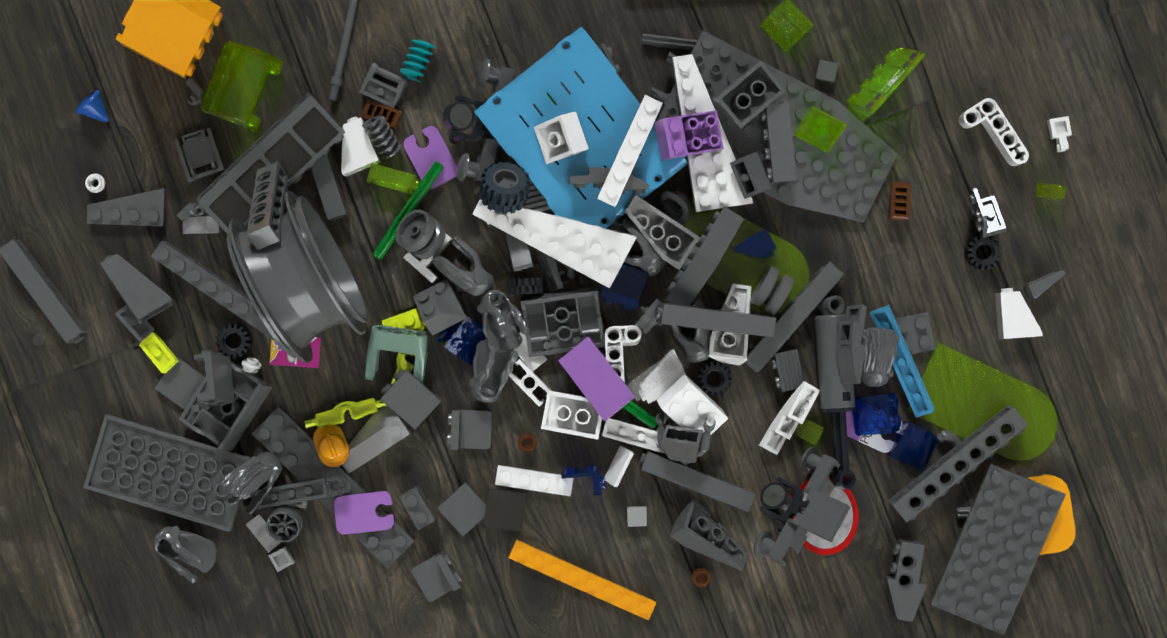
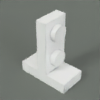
(422, 266)

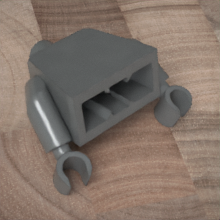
(683, 443)

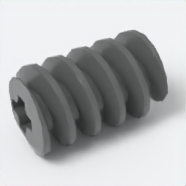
(384, 136)

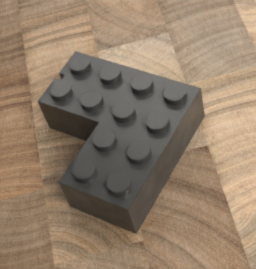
(704, 258)

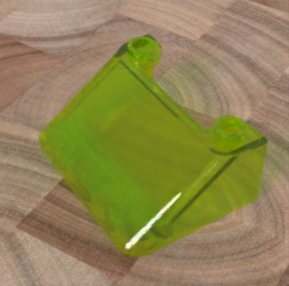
(238, 84)

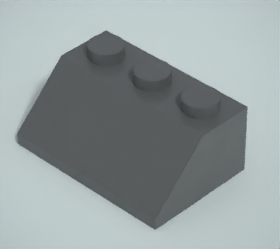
(748, 94)

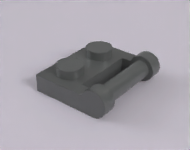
(380, 91)

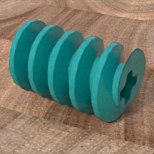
(416, 59)

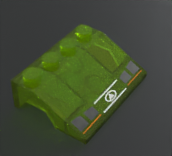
(884, 82)

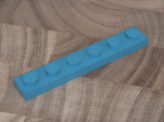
(904, 365)

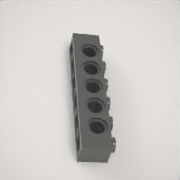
(267, 206)

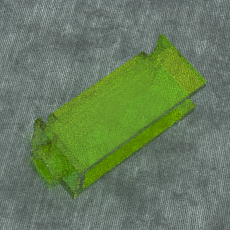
(393, 179)

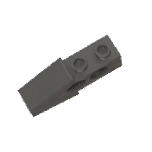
(907, 596)

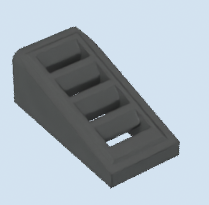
(1040, 285)

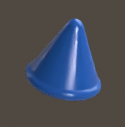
(93, 107)

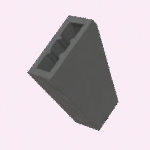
(520, 254)

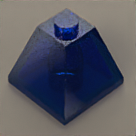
(913, 445)

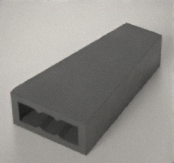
(135, 289)

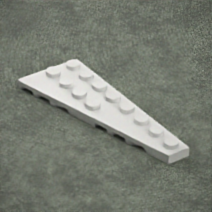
(710, 172)
(579, 245)

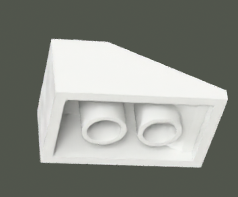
(571, 415)

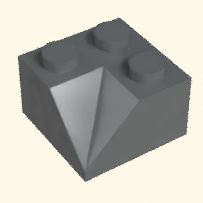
(439, 307)

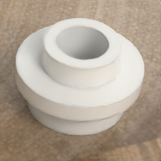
(90, 180)
(251, 365)

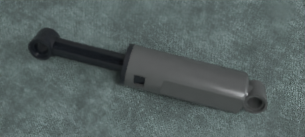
(834, 395)

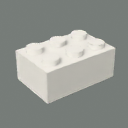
(690, 405)

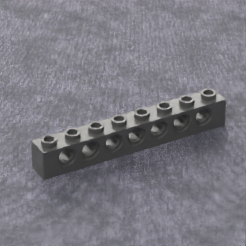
(946, 464)

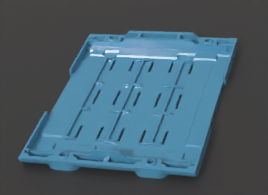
(600, 88)

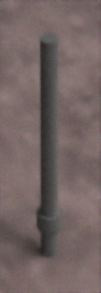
(336, 80)

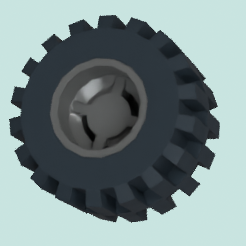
(504, 187)

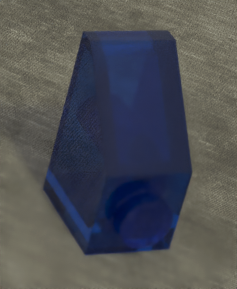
(757, 246)

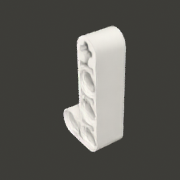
(997, 134)
(618, 344)

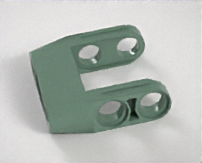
(400, 341)

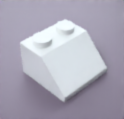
(561, 137)

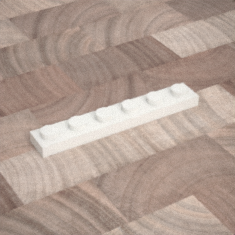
(629, 151)

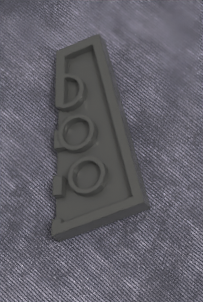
(132, 210)

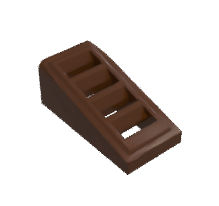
(397, 113)
(906, 209)

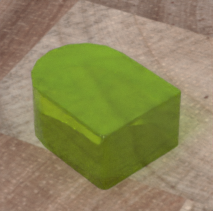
(1050, 191)
(809, 431)

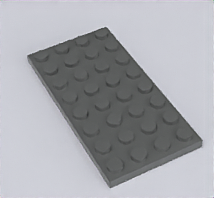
(163, 472)
(997, 548)

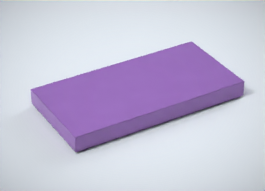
(596, 378)

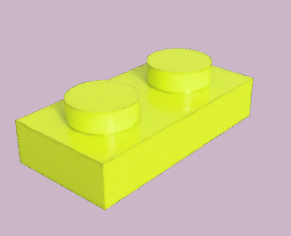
(407, 320)
(158, 352)

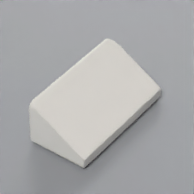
(531, 362)
(618, 466)

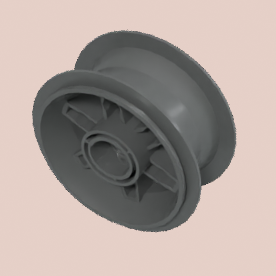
(299, 281)

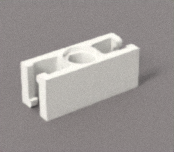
(529, 391)

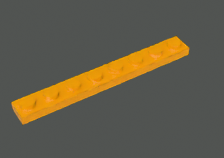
(582, 579)

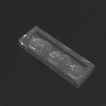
(655, 375)

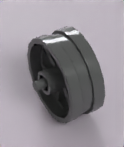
(648, 318)
(284, 523)

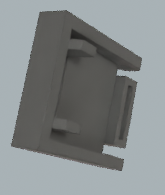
(198, 152)

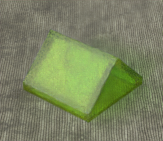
(786, 25)
(820, 129)

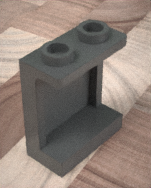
(218, 378)
(409, 398)

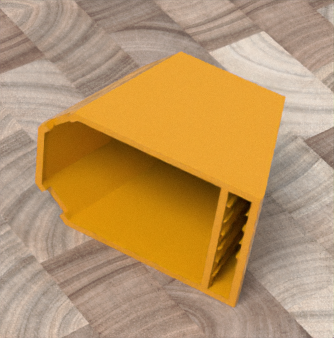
(170, 31)

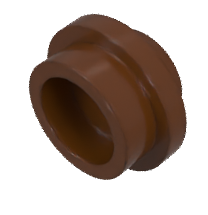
(527, 442)
(701, 577)

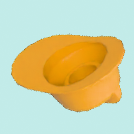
(331, 445)

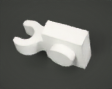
(1060, 129)

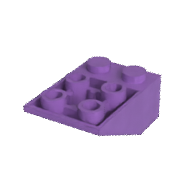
(688, 135)

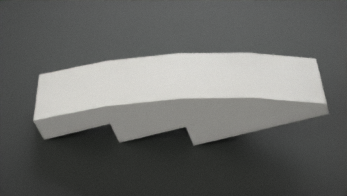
(789, 416)

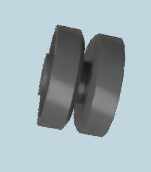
(420, 234)
(773, 290)

